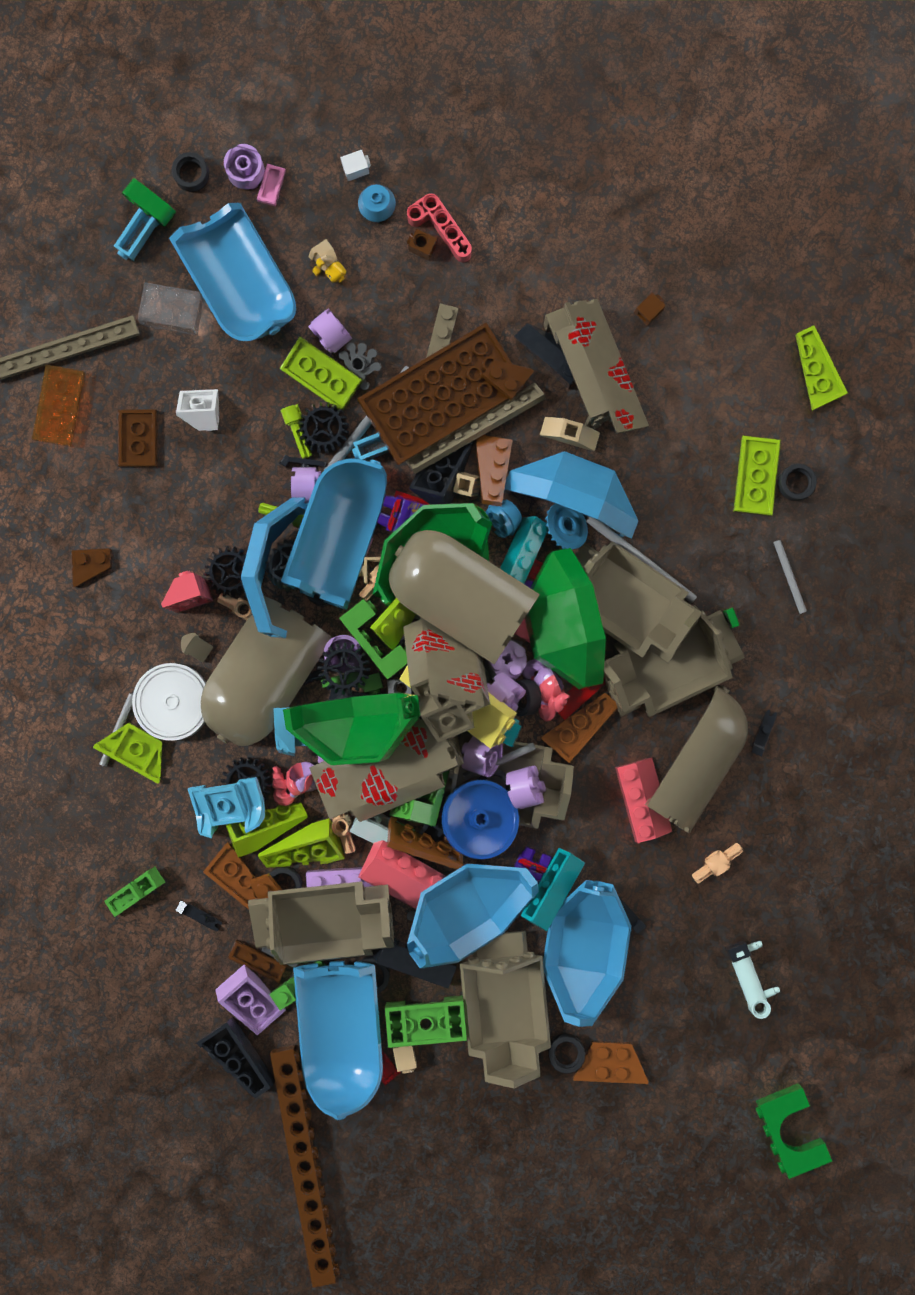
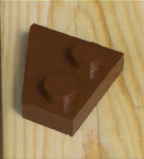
(507, 377)
(89, 564)

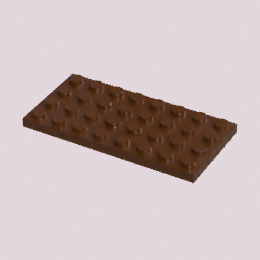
(436, 395)

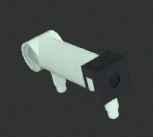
(740, 957)

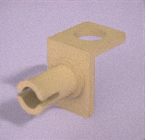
(365, 570)

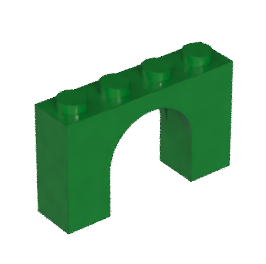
(793, 1159)

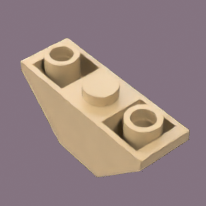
(570, 432)

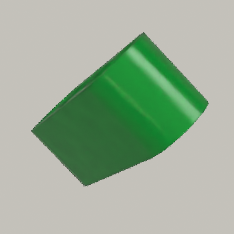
(148, 202)

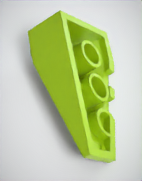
(274, 824)
(307, 845)

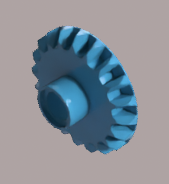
(566, 527)

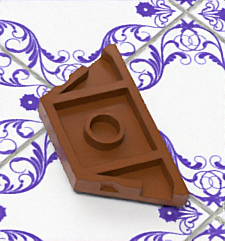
(611, 1063)

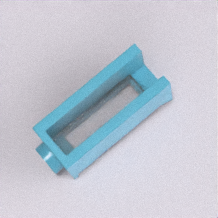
(135, 235)
(369, 447)

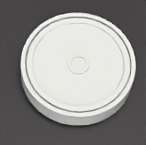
(169, 701)

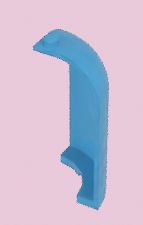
(236, 274)
(337, 531)
(339, 1035)

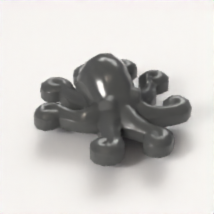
(360, 361)

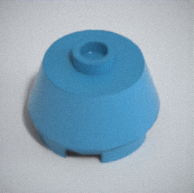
(376, 203)
(504, 518)

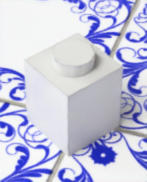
(355, 165)

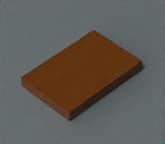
(137, 438)

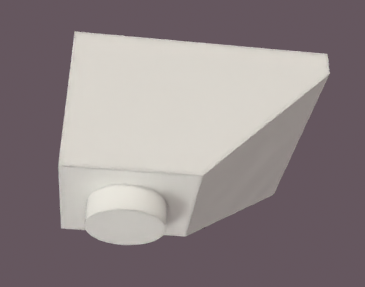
(199, 409)

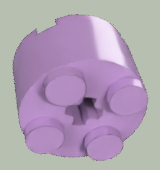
(235, 163)
(330, 330)
(304, 482)
(352, 660)
(516, 660)
(506, 690)
(480, 758)
(525, 787)

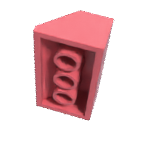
(187, 592)
(638, 784)
(400, 871)

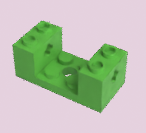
(357, 619)
(423, 809)
(446, 1019)

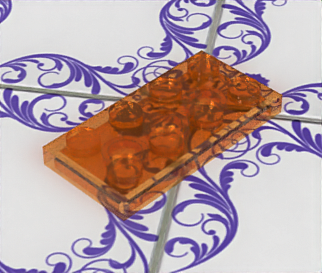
(58, 405)

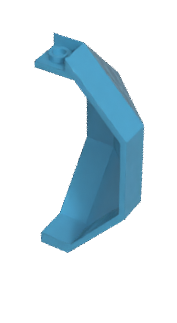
(577, 486)
(263, 535)
(467, 912)
(587, 952)

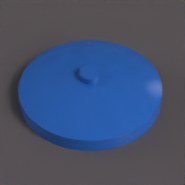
(480, 819)

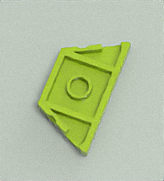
(135, 750)

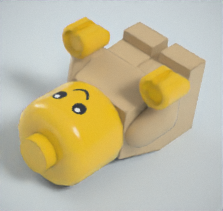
(327, 261)

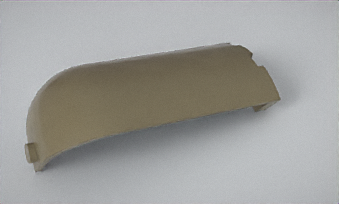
(460, 592)
(260, 676)
(702, 762)

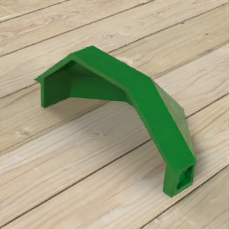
(462, 522)
(566, 621)
(354, 727)

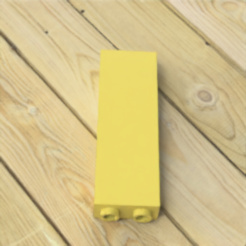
(489, 722)

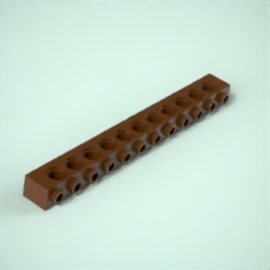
(320, 1274)

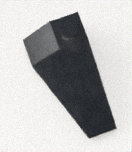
(547, 352)
(437, 481)

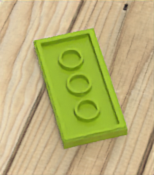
(321, 374)
(757, 475)

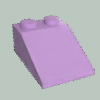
(248, 1000)

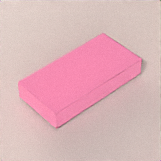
(271, 185)

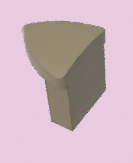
(195, 646)

